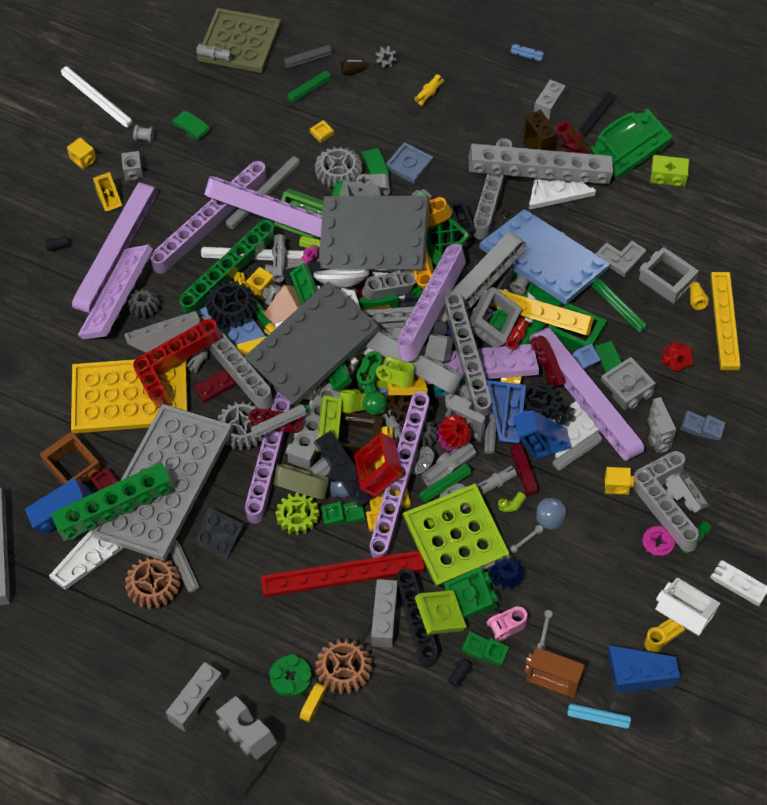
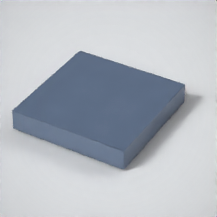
(409, 163)

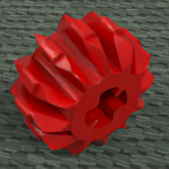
(455, 431)

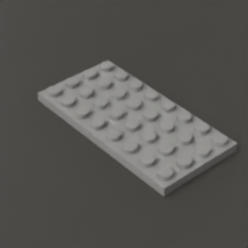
(188, 450)

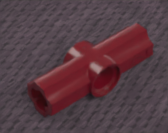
(572, 139)

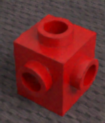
(677, 356)

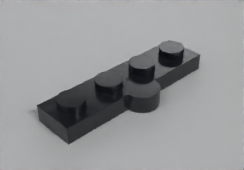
(341, 467)

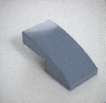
(703, 427)

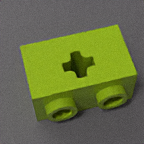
(669, 170)

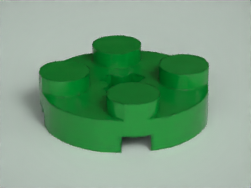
(287, 665)

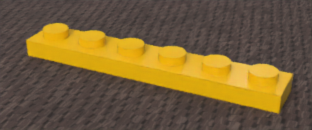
(550, 313)
(725, 321)

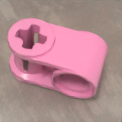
(505, 626)

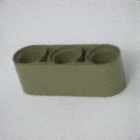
(301, 481)

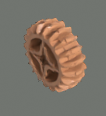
(168, 580)
(334, 680)

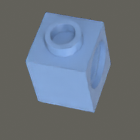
(586, 357)

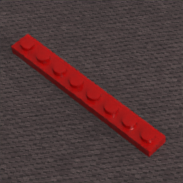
(341, 574)

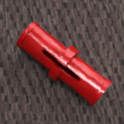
(517, 333)

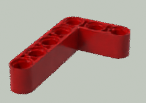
(171, 357)

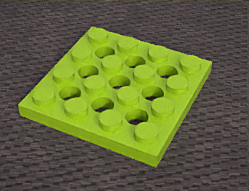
(431, 554)

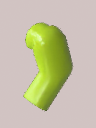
(514, 505)

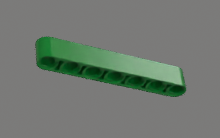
(230, 258)

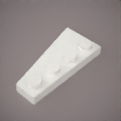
(83, 559)

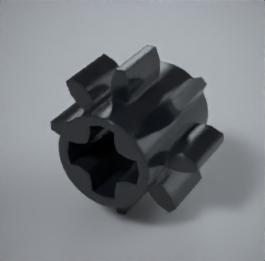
(409, 301)
(562, 413)

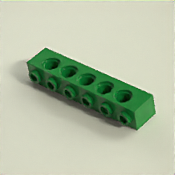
(103, 499)

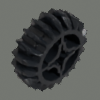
(232, 310)

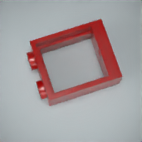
(376, 481)

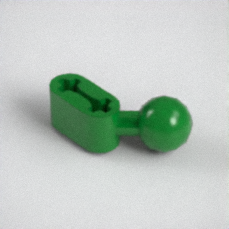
(374, 401)

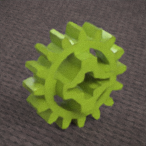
(297, 511)

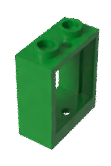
(574, 343)

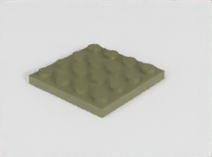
(244, 34)

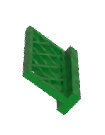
(434, 253)

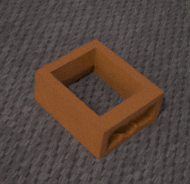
(61, 449)
(554, 672)

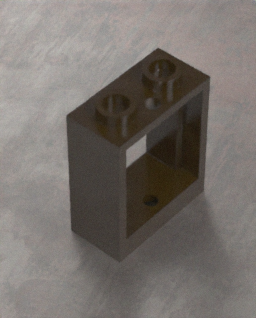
(539, 132)
(359, 420)

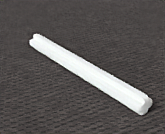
(96, 97)
(265, 254)

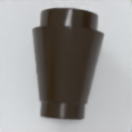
(351, 66)

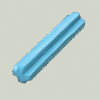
(599, 716)

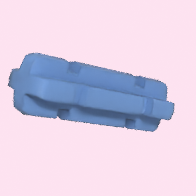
(527, 52)

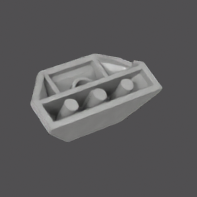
(157, 334)

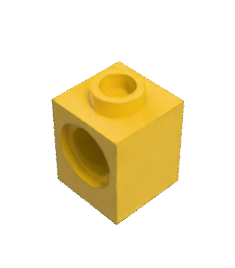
(81, 153)
(258, 282)
(618, 480)

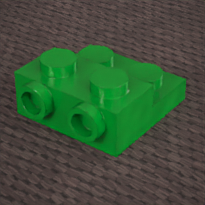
(474, 592)

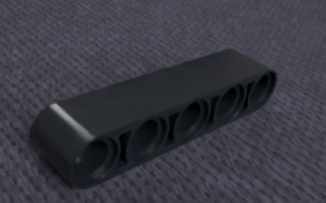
(415, 626)

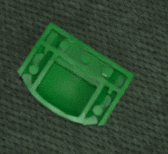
(631, 141)

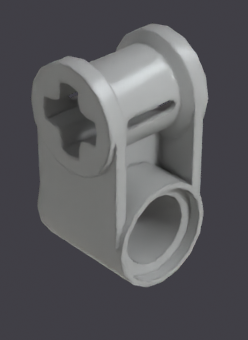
(380, 180)

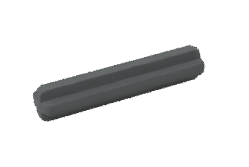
(307, 56)

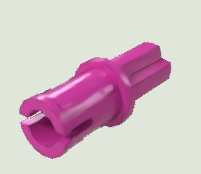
(310, 254)

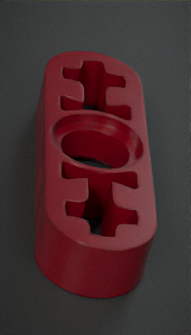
(267, 414)
(523, 469)

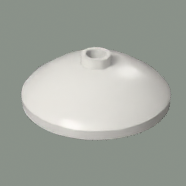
(341, 278)

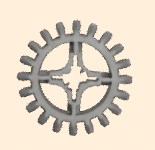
(338, 163)
(238, 436)

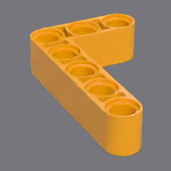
(438, 212)

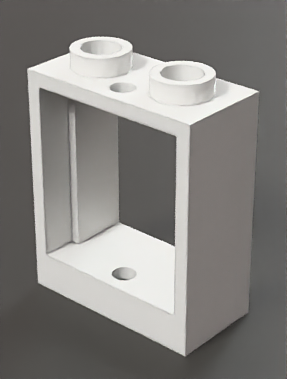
(687, 605)

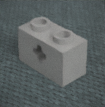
(550, 99)

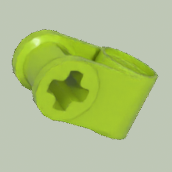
(397, 372)
(351, 400)

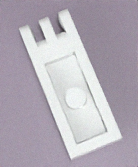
(739, 583)

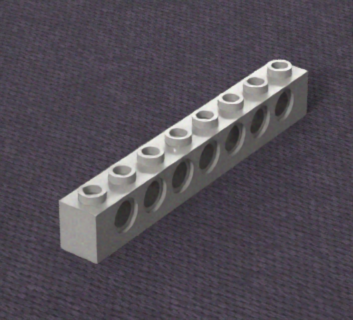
(540, 163)
(305, 455)

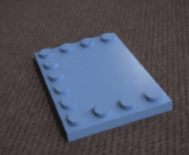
(550, 257)

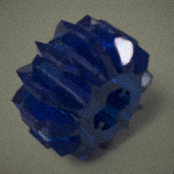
(501, 578)

